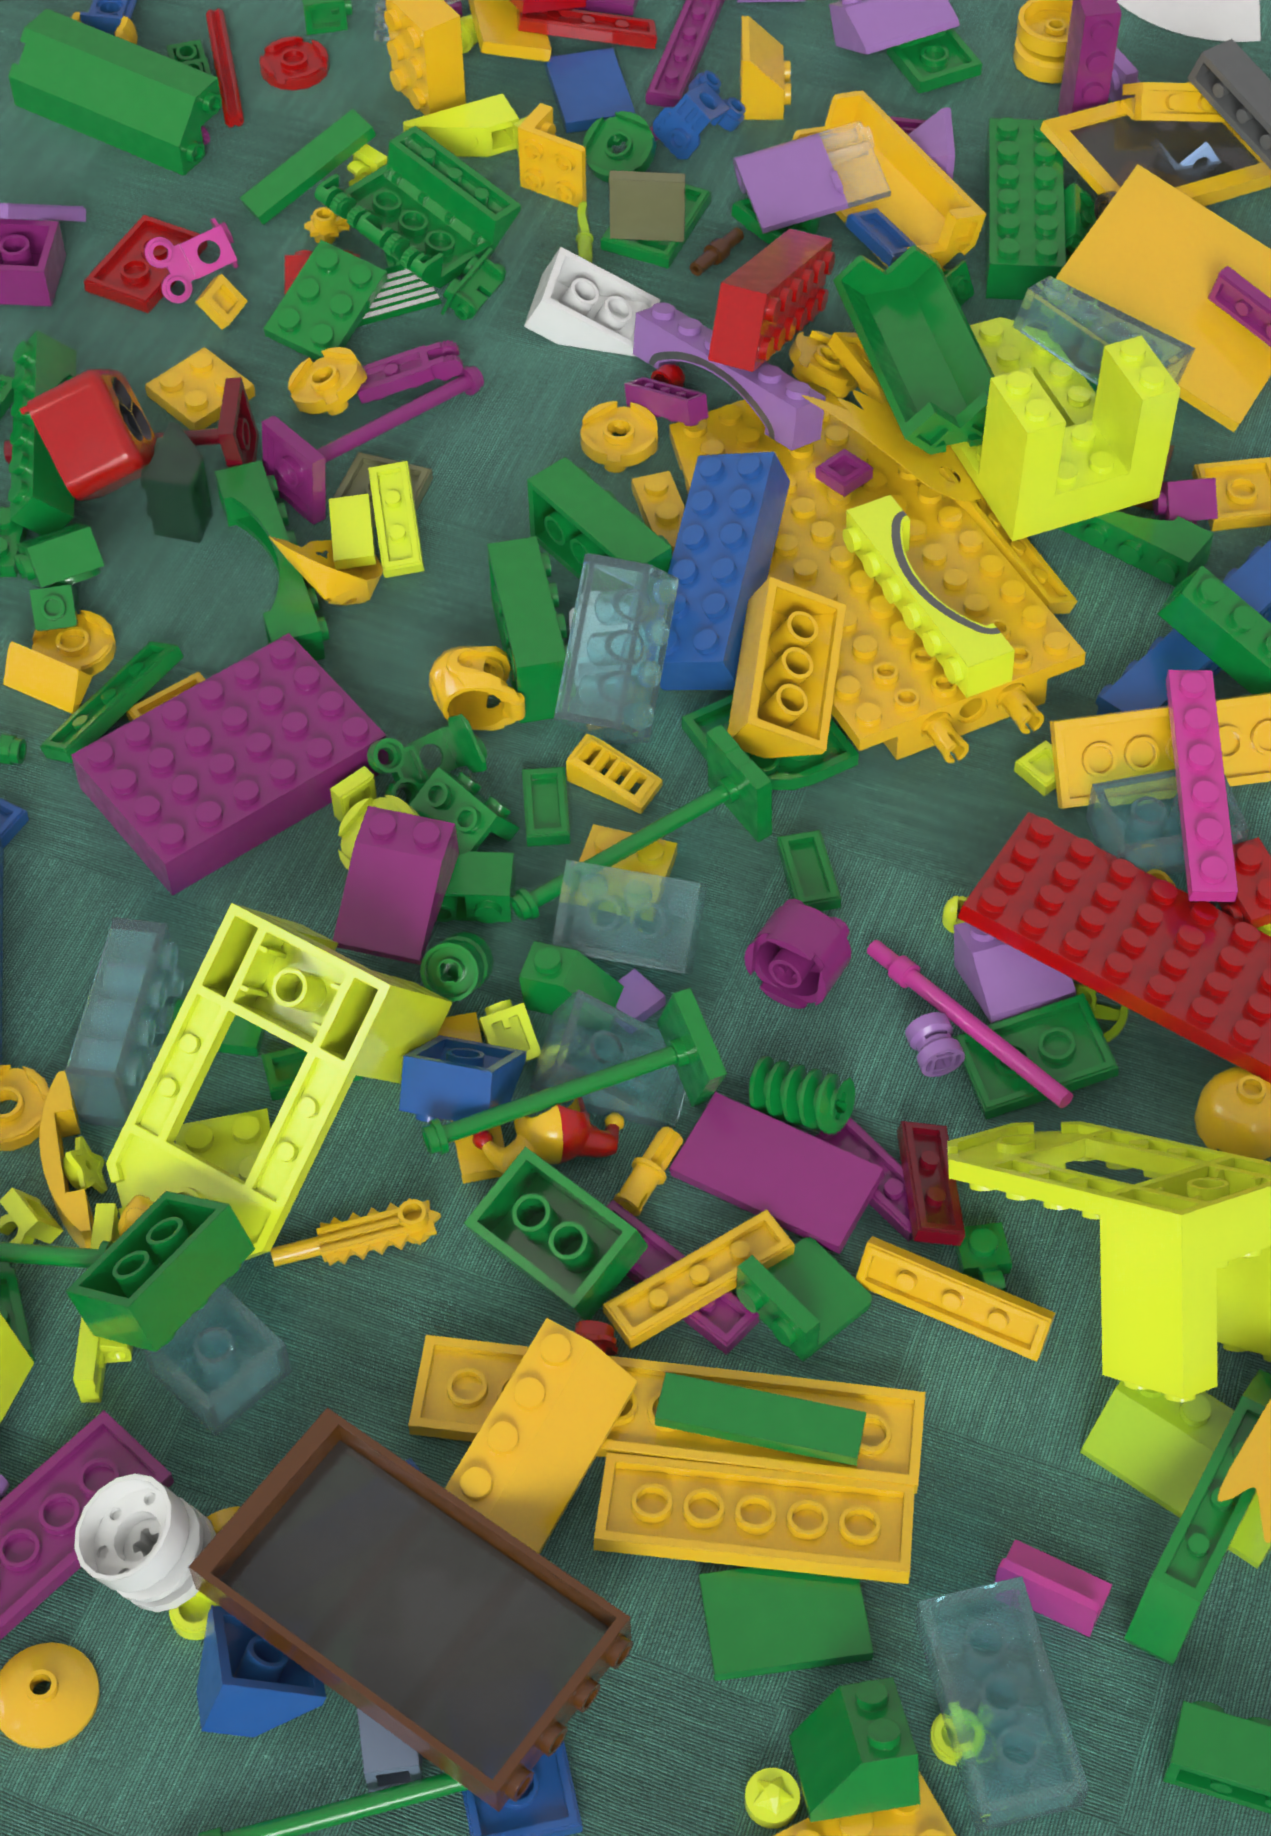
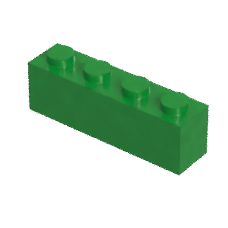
(1222, 628)
(1221, 1755)

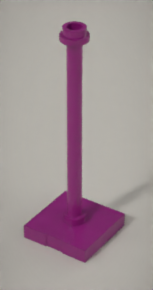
(301, 468)

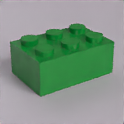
(556, 1234)
(161, 1270)

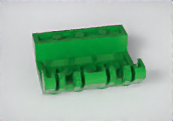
(424, 208)

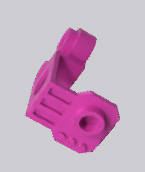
(184, 262)

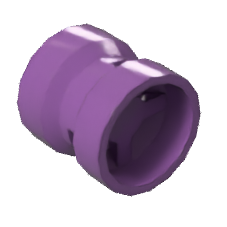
(935, 1046)

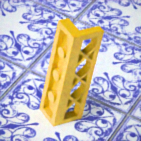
(1170, 103)

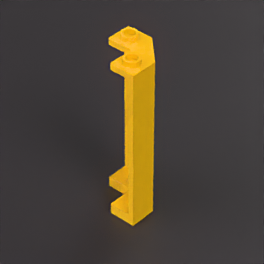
(922, 197)

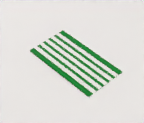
(400, 295)

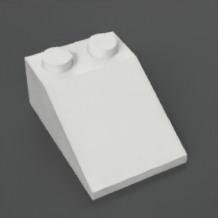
(586, 306)

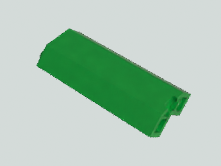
(114, 91)
(919, 348)

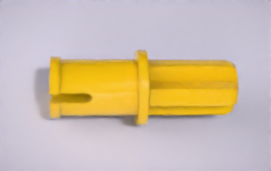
(649, 1171)

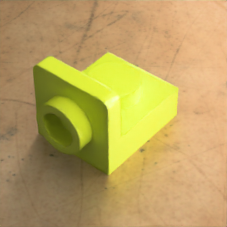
(510, 1028)

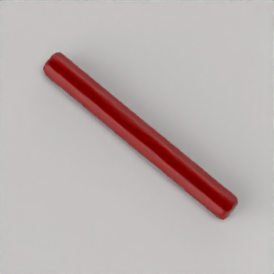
(224, 68)

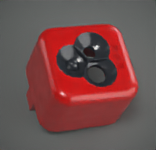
(94, 432)

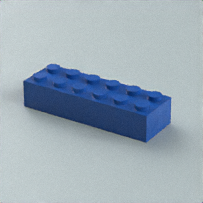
(720, 564)

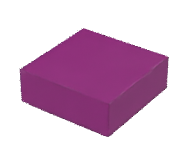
(844, 472)

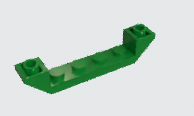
(1198, 1540)

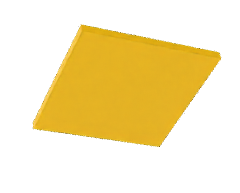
(1157, 262)

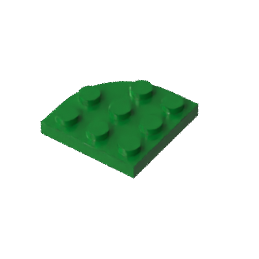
(784, 772)

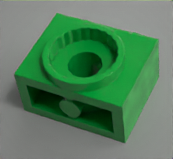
(59, 557)

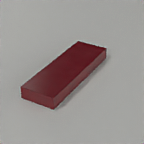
(929, 1190)

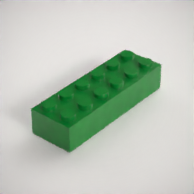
(1022, 208)

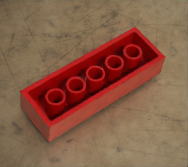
(771, 299)

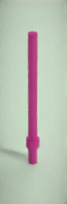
(907, 974)

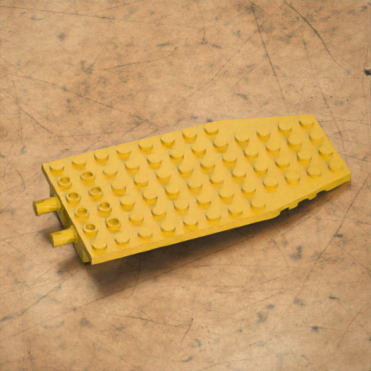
(884, 675)

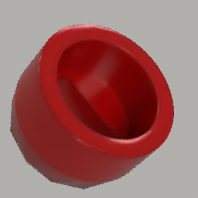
(669, 374)

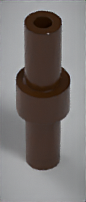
(716, 251)

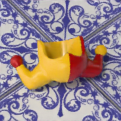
(555, 1137)

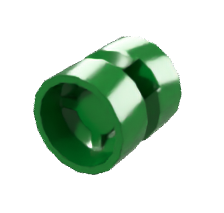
(457, 966)

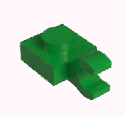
(985, 1254)

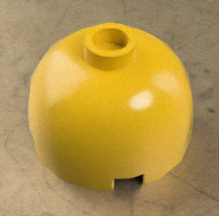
(1236, 1114)

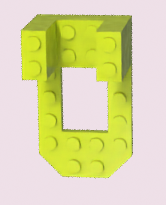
(1057, 446)
(304, 994)
(1176, 1252)

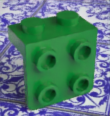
(458, 802)
(802, 1297)

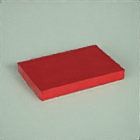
(125, 273)

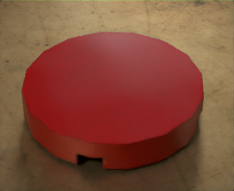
(294, 63)

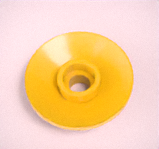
(58, 1713)

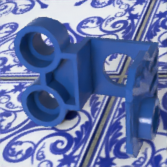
(681, 125)

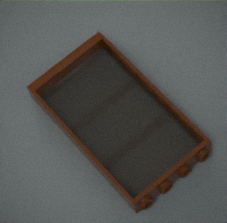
(414, 1608)

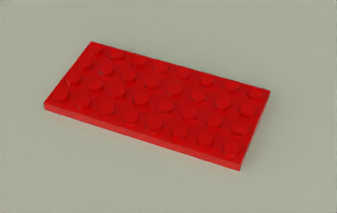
(1131, 939)

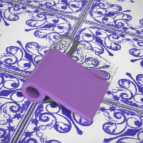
(812, 176)

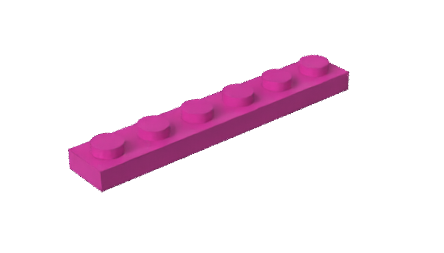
(1201, 786)

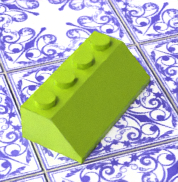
(1164, 1451)

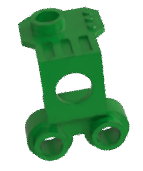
(457, 747)

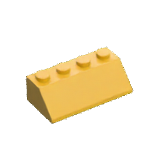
(786, 671)
(542, 1434)

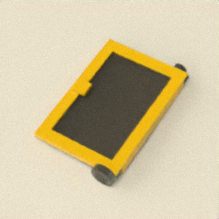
(1108, 145)

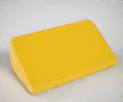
(45, 678)

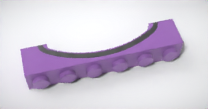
(670, 336)

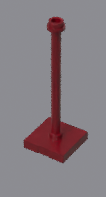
(235, 432)

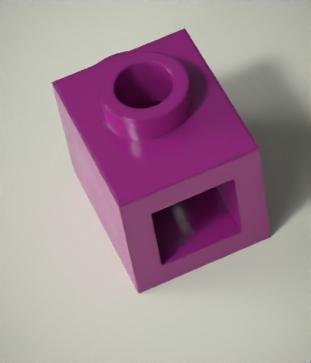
(1187, 499)

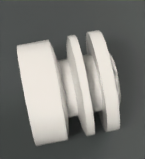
(142, 1541)

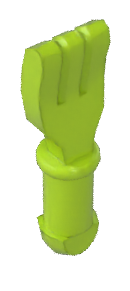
(584, 237)

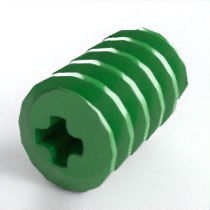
(800, 1095)

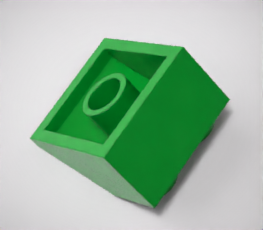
(856, 1753)

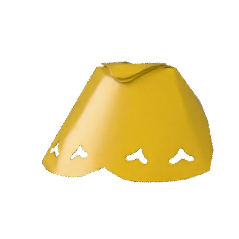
(333, 585)

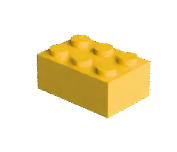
(426, 53)

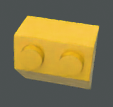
(763, 74)

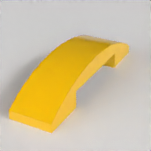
(58, 1121)

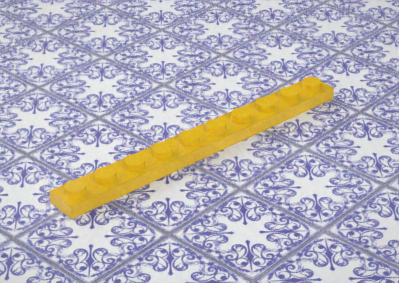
(1019, 553)

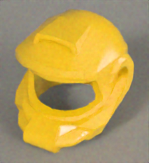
(466, 678)

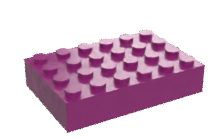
(227, 762)

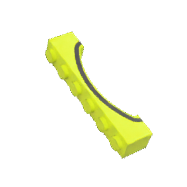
(969, 652)

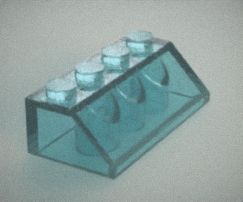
(616, 649)

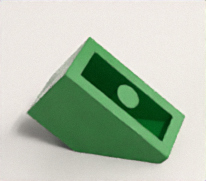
(558, 972)

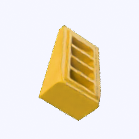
(592, 756)

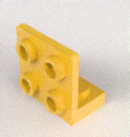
(550, 162)

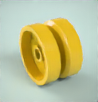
(1042, 39)

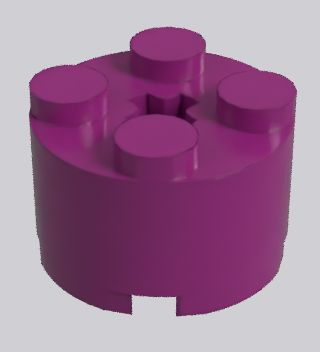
(799, 954)

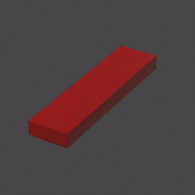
(590, 26)

